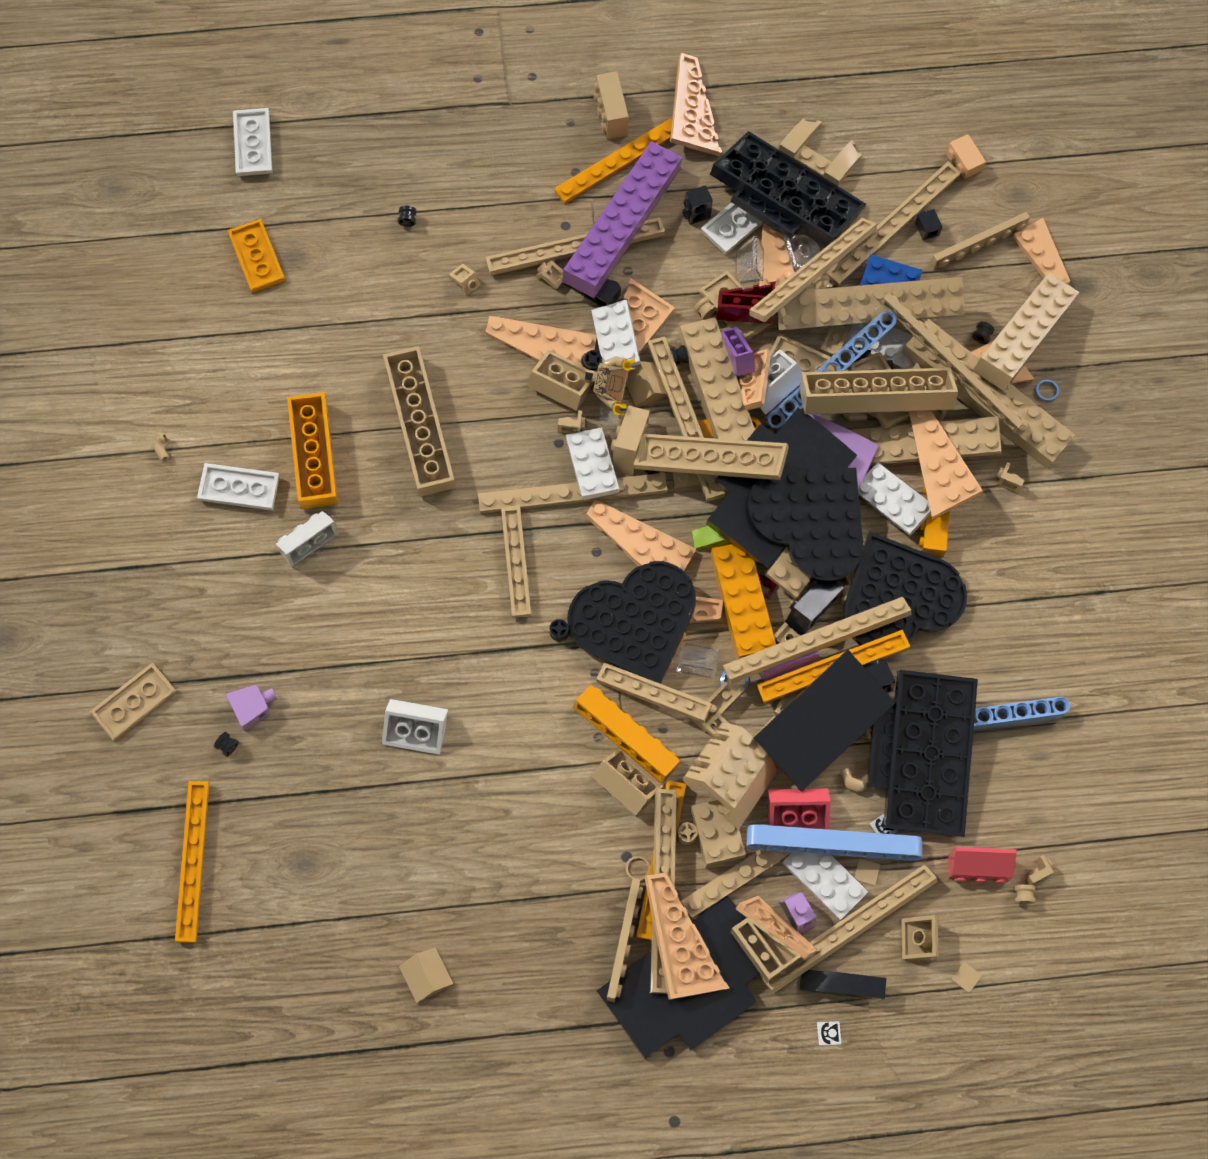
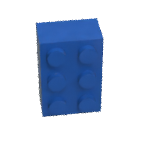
(886, 271)

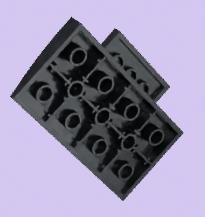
(785, 191)
(809, 447)
(925, 753)
(655, 1020)

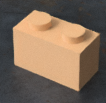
(966, 156)

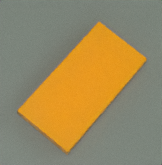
(256, 255)

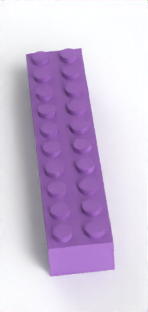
(622, 219)

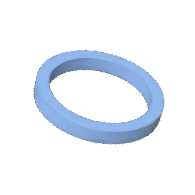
(1047, 381)

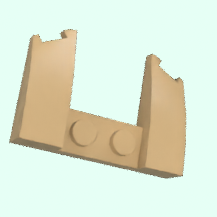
(834, 171)
(721, 701)

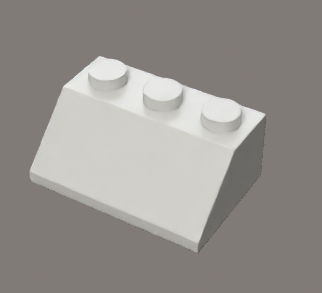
(782, 379)
(307, 538)
(414, 726)

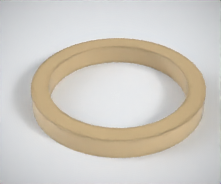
(637, 857)

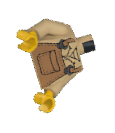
(611, 381)

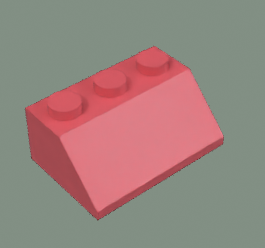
(799, 808)
(981, 864)

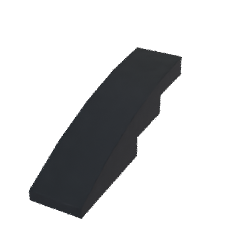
(843, 984)

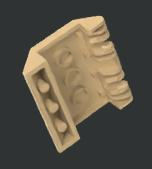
(733, 771)

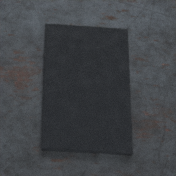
(824, 720)

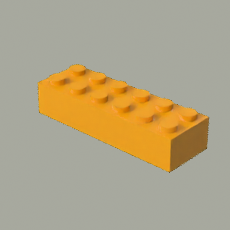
(312, 450)
(742, 600)

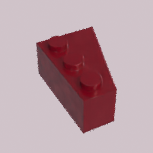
(737, 302)

